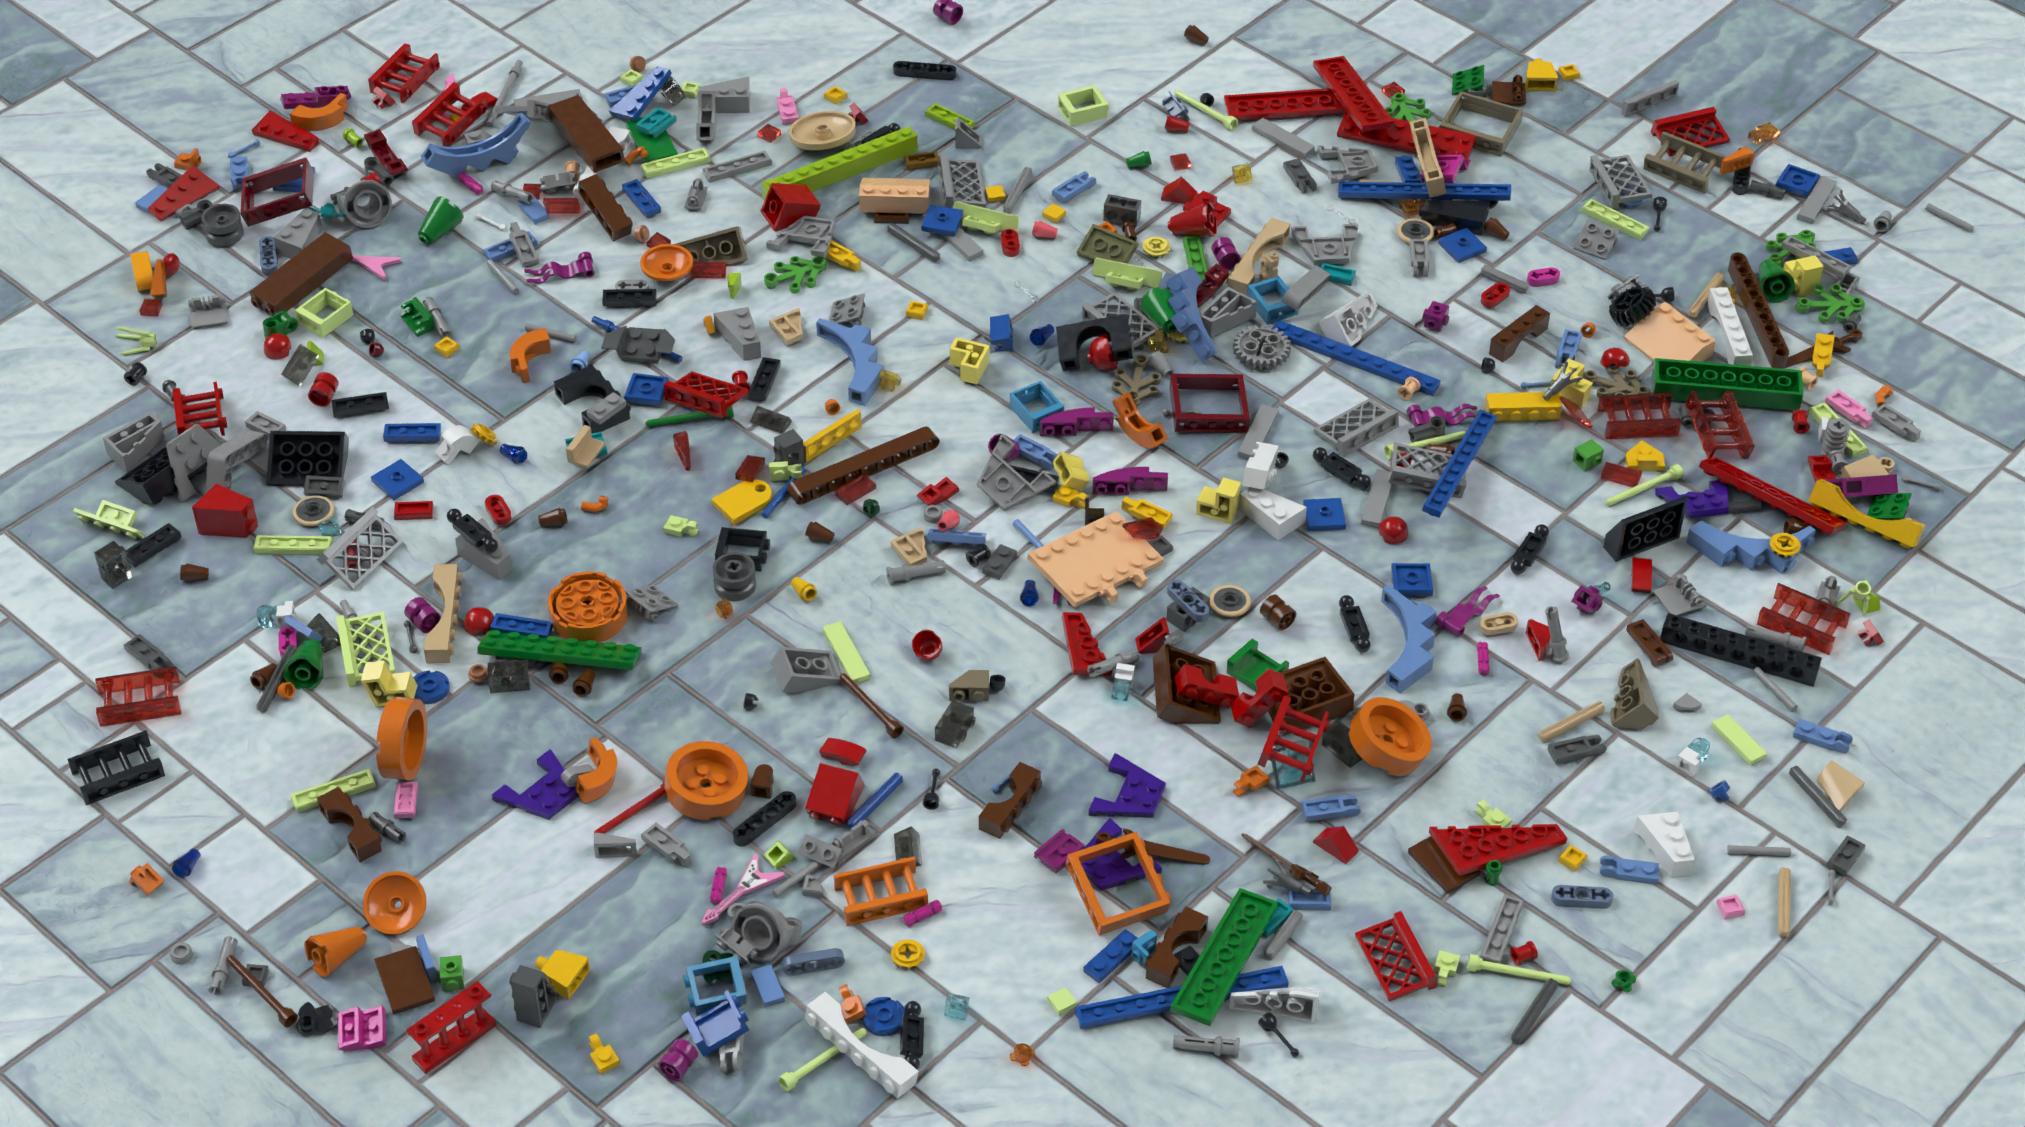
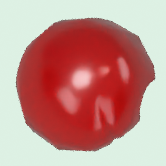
(171, 264)
(277, 346)
(1615, 356)
(1393, 530)
(478, 620)
(927, 645)

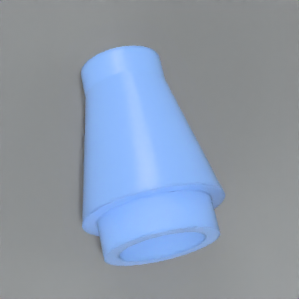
(580, 361)

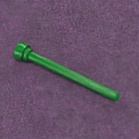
(685, 417)

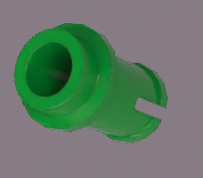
(1493, 870)

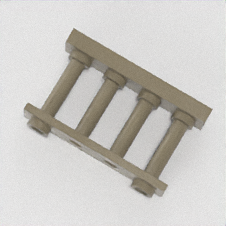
(1677, 173)

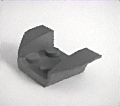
(639, 343)

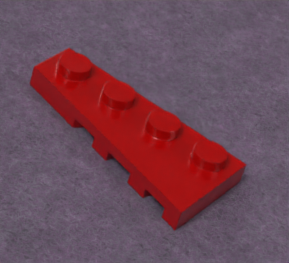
(283, 131)
(184, 191)
(1081, 645)

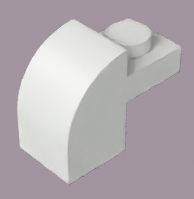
(456, 439)

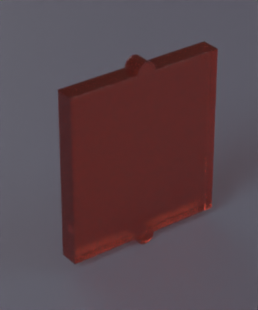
(1575, 411)

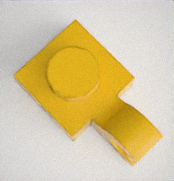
(1068, 496)
(602, 1057)

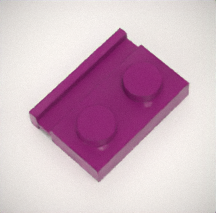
(1055, 850)

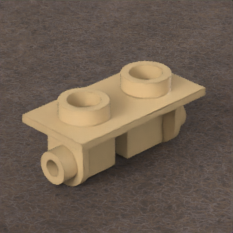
(1269, 266)

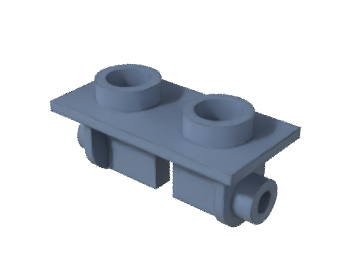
(1174, 107)

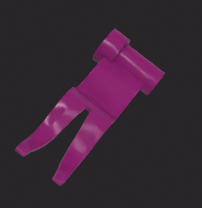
(582, 265)
(1422, 417)
(1463, 612)

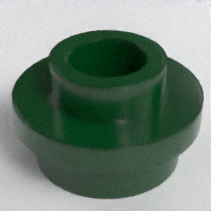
(871, 507)

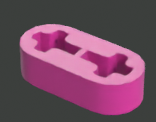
(1543, 277)
(283, 642)

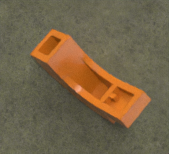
(320, 118)
(527, 347)
(1135, 426)
(598, 782)

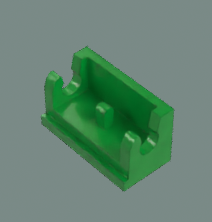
(417, 317)

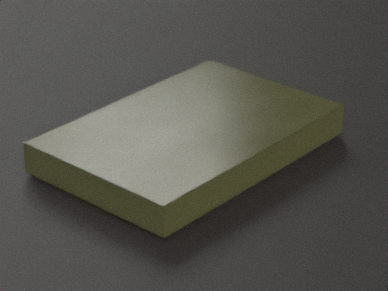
(1106, 245)

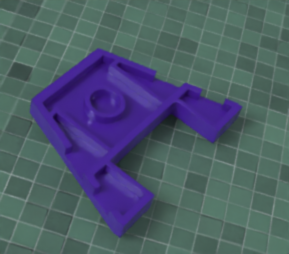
(1700, 504)
(1138, 795)
(545, 796)
(1111, 869)

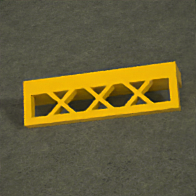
(832, 435)

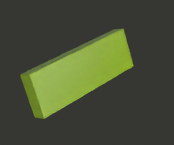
(946, 116)

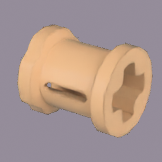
(573, 167)
(1808, 379)
(1406, 391)

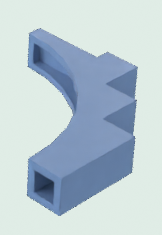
(478, 155)
(1187, 315)
(857, 346)
(1750, 552)
(1416, 623)

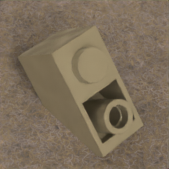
(970, 686)

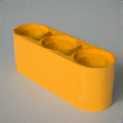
(142, 270)

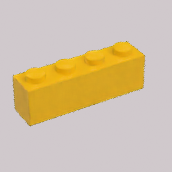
(1523, 406)

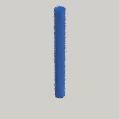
(779, 497)

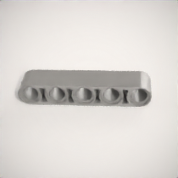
(1306, 287)

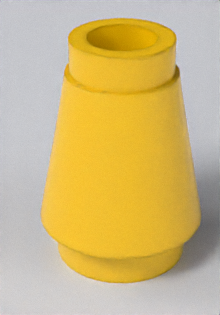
(804, 589)

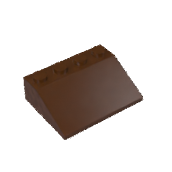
(1313, 690)
(1176, 707)

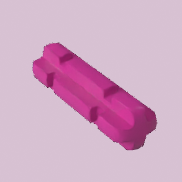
(470, 183)
(1483, 658)
(718, 885)
(922, 913)

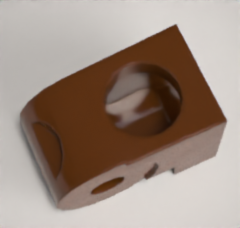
(762, 782)

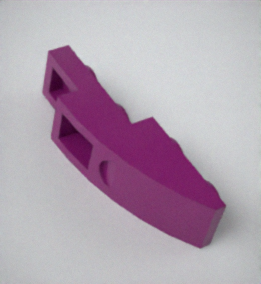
(321, 97)
(1081, 419)
(1131, 478)
(1866, 485)

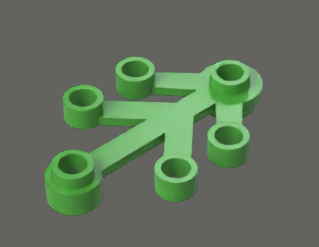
(1401, 101)
(1805, 236)
(814, 266)
(1852, 304)

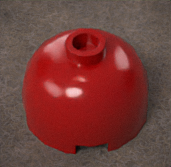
(1102, 354)

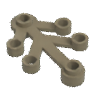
(1140, 363)
(1617, 386)

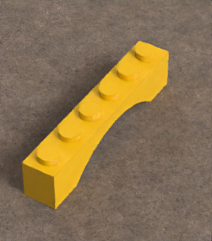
(1831, 498)

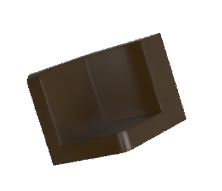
(1092, 514)

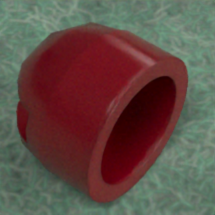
(376, 349)

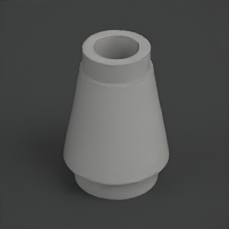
(1883, 221)
(1160, 363)

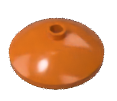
(666, 262)
(383, 895)

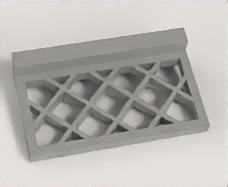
(534, 109)
(948, 182)
(1607, 183)
(1090, 313)
(1362, 434)
(1418, 479)
(346, 541)

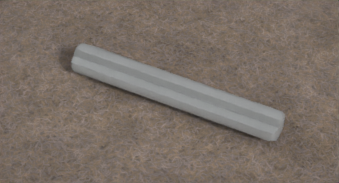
(1017, 190)

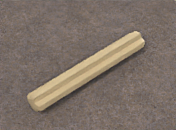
(1702, 300)
(1571, 721)
(1784, 902)

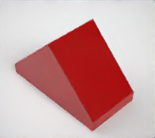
(1178, 191)
(1153, 638)
(1539, 638)
(1337, 843)

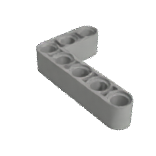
(230, 454)

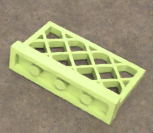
(348, 645)

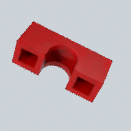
(1192, 684)
(1270, 690)

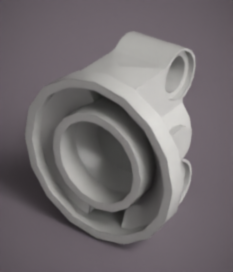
(371, 214)
(766, 929)

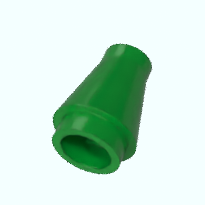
(1139, 160)

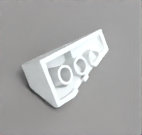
(1350, 320)
(1285, 1003)

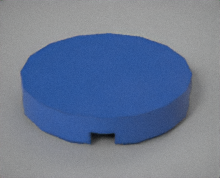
(431, 686)
(883, 1016)

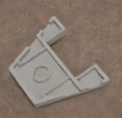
(1354, 163)
(807, 230)
(1327, 249)
(187, 454)
(1006, 485)

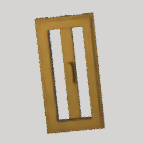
(921, 160)

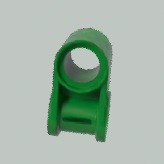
(279, 324)

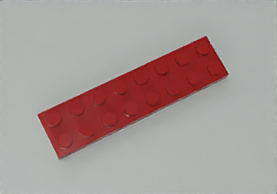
(1353, 94)
(1283, 104)
(1400, 137)
(1774, 496)

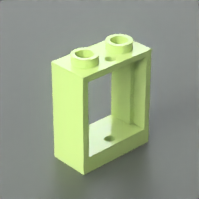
(1086, 114)
(306, 313)

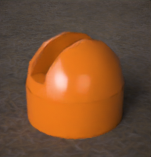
(1591, 332)
(834, 407)
(286, 690)

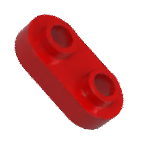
(1010, 243)
(1495, 295)
(498, 509)

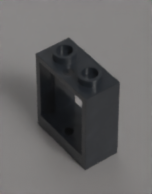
(744, 537)

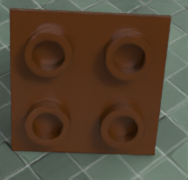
(1509, 92)

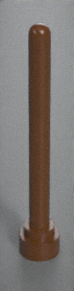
(893, 727)
(286, 1016)

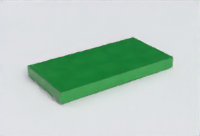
(657, 147)

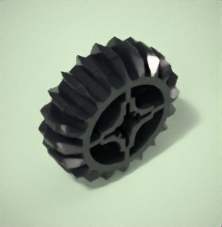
(1632, 305)

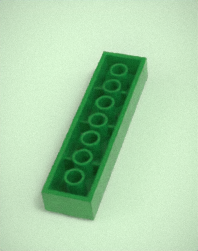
(1749, 384)

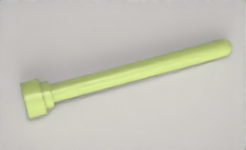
(1229, 121)
(1424, 443)
(1674, 473)
(1476, 963)
(789, 1080)

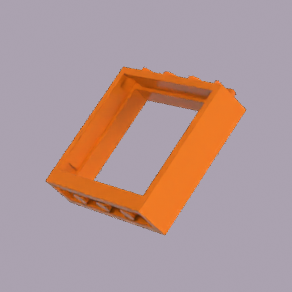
(1100, 922)

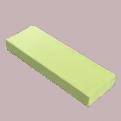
(1739, 740)

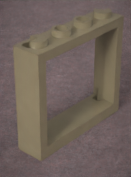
(1489, 108)

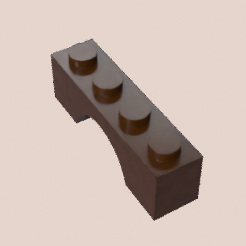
(1506, 341)
(339, 808)
(998, 817)
(1187, 929)

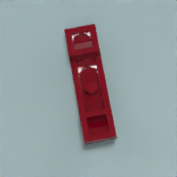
(378, 145)
(1213, 281)

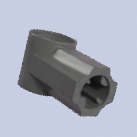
(372, 165)
(194, 216)
(1433, 429)

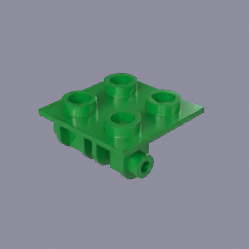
(1468, 79)
(1889, 506)

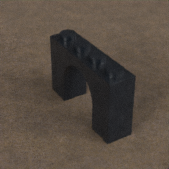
(1072, 336)
(589, 383)

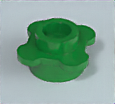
(1627, 977)

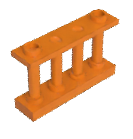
(883, 907)

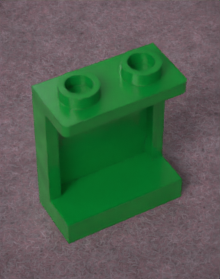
(1250, 664)

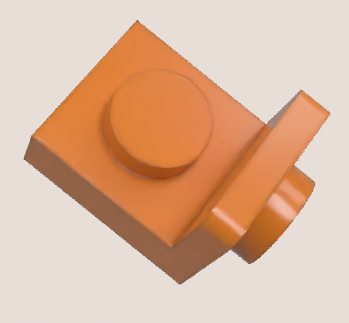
(186, 160)
(146, 879)

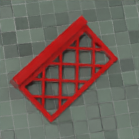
(1685, 122)
(701, 400)
(1414, 954)

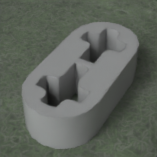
(632, 284)
(571, 774)

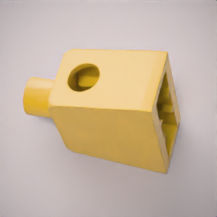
(1541, 76)
(564, 971)

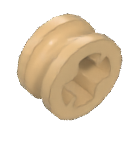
(1887, 463)

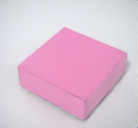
(1730, 907)

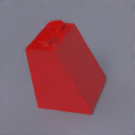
(788, 204)
(225, 513)
(834, 794)

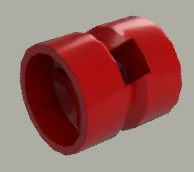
(323, 389)

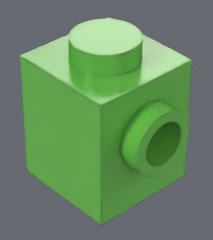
(1588, 455)
(452, 973)

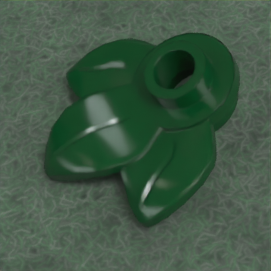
(724, 975)

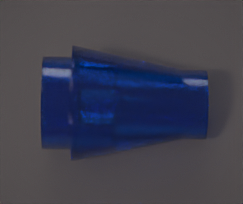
(1040, 335)
(516, 454)
(1029, 594)
(184, 865)

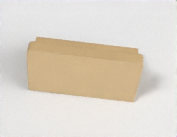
(584, 448)

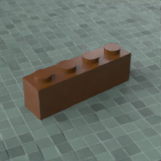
(605, 207)

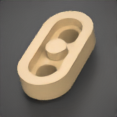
(1498, 623)

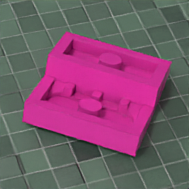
(361, 1028)

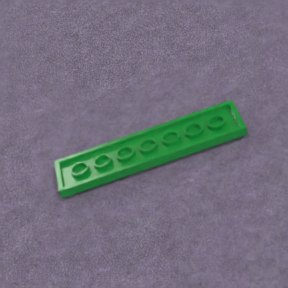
(559, 650)
(1224, 957)

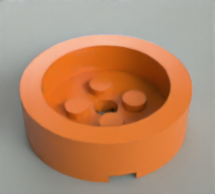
(600, 619)
(1390, 721)
(401, 738)
(700, 764)

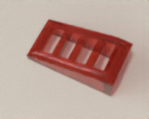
(681, 446)
(1143, 528)

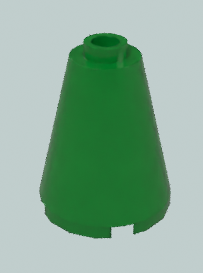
(439, 220)
(1775, 281)
(1158, 309)
(305, 666)

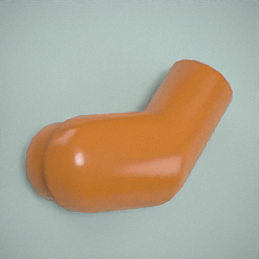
(633, 155)
(1883, 392)
(595, 507)

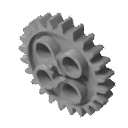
(1273, 351)

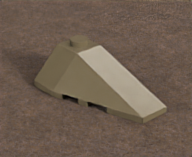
(718, 247)
(1635, 701)

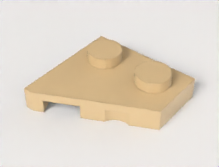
(788, 326)
(911, 547)

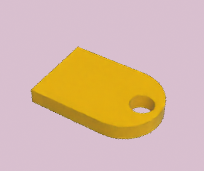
(743, 500)

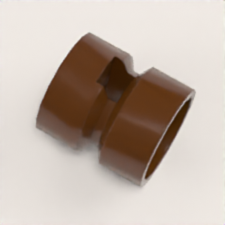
(1278, 612)

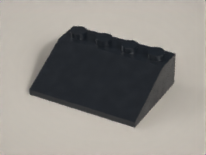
(305, 453)
(153, 478)
(1646, 530)

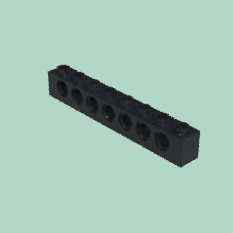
(1740, 649)

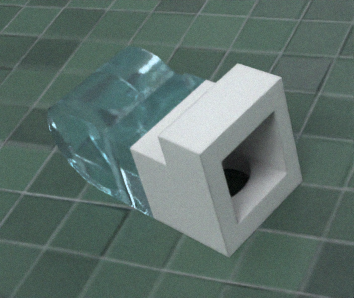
(273, 616)
(1123, 682)
(1692, 755)

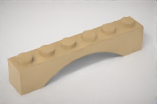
(1427, 158)
(1273, 236)
(438, 642)

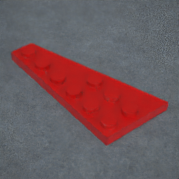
(1476, 846)

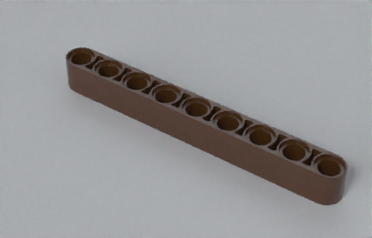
(1758, 310)
(868, 463)

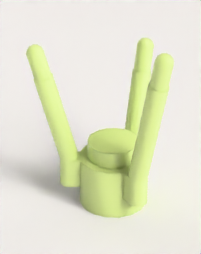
(146, 339)
(1860, 592)

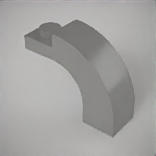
(706, 116)

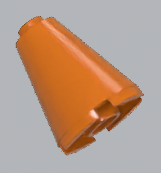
(333, 948)

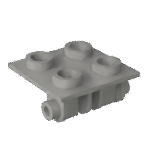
(1597, 239)
(848, 310)
(208, 312)
(1679, 596)
(649, 601)

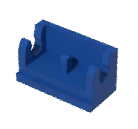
(1001, 332)

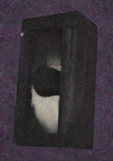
(300, 365)
(770, 420)
(330, 636)
(908, 845)

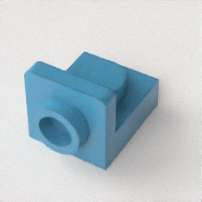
(1143, 947)

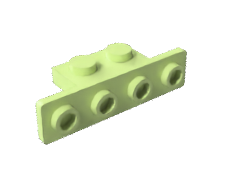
(986, 219)
(1126, 274)
(112, 516)

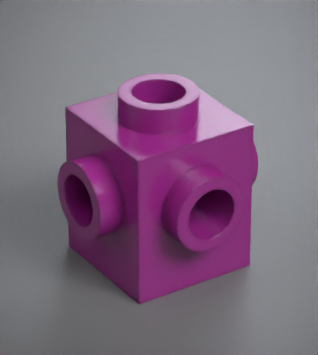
(1436, 316)
(1587, 599)

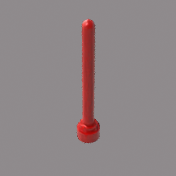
(632, 810)

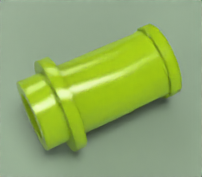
(351, 136)

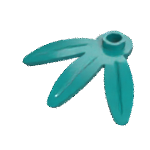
(326, 211)

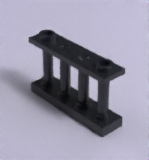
(120, 781)

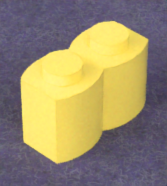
(1071, 471)

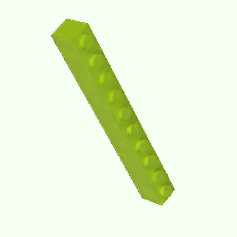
(850, 162)

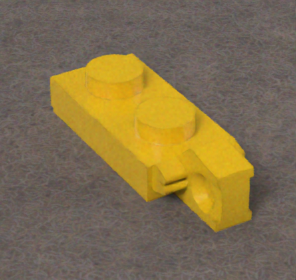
(843, 256)
(1822, 352)
(1143, 509)

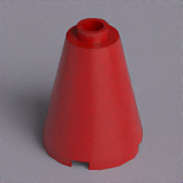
(1195, 221)

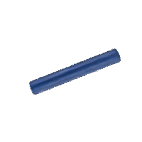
(875, 800)

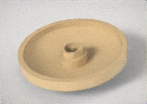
(822, 130)

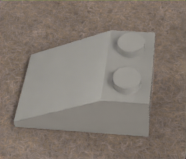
(804, 669)

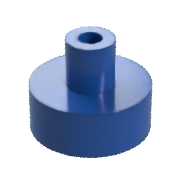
(1720, 790)

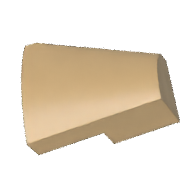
(1864, 467)
(1839, 784)

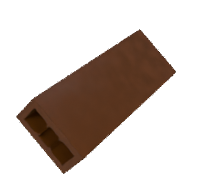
(586, 133)
(301, 274)

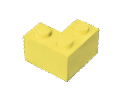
(1805, 273)
(971, 358)
(1578, 391)
(1221, 502)
(384, 685)

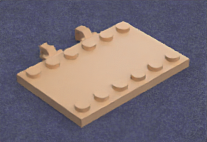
(1096, 560)

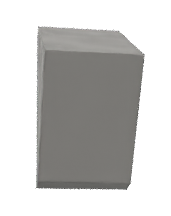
(966, 136)

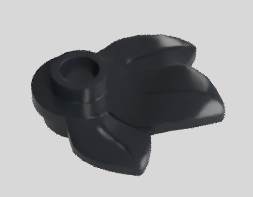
(318, 1018)

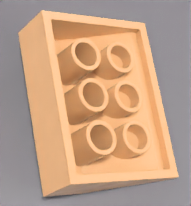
(894, 195)
(1670, 336)

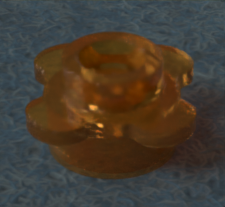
(724, 608)
(1022, 1049)

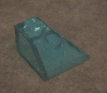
(1287, 776)

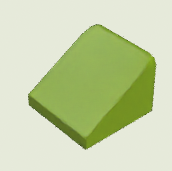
(734, 283)
(320, 361)
(1873, 603)
(779, 855)

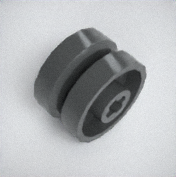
(222, 225)
(734, 576)

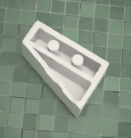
(1261, 468)
(1272, 512)
(1668, 841)

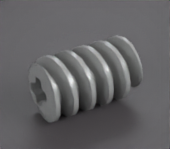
(1835, 436)

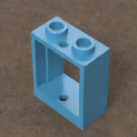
(1272, 312)
(1034, 391)
(704, 1005)

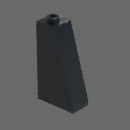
(1462, 213)

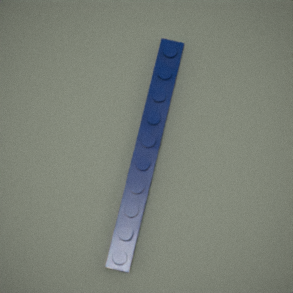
(1399, 190)
(1355, 357)
(1459, 463)
(1161, 1000)

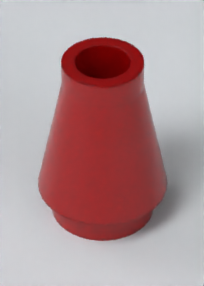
(1176, 124)

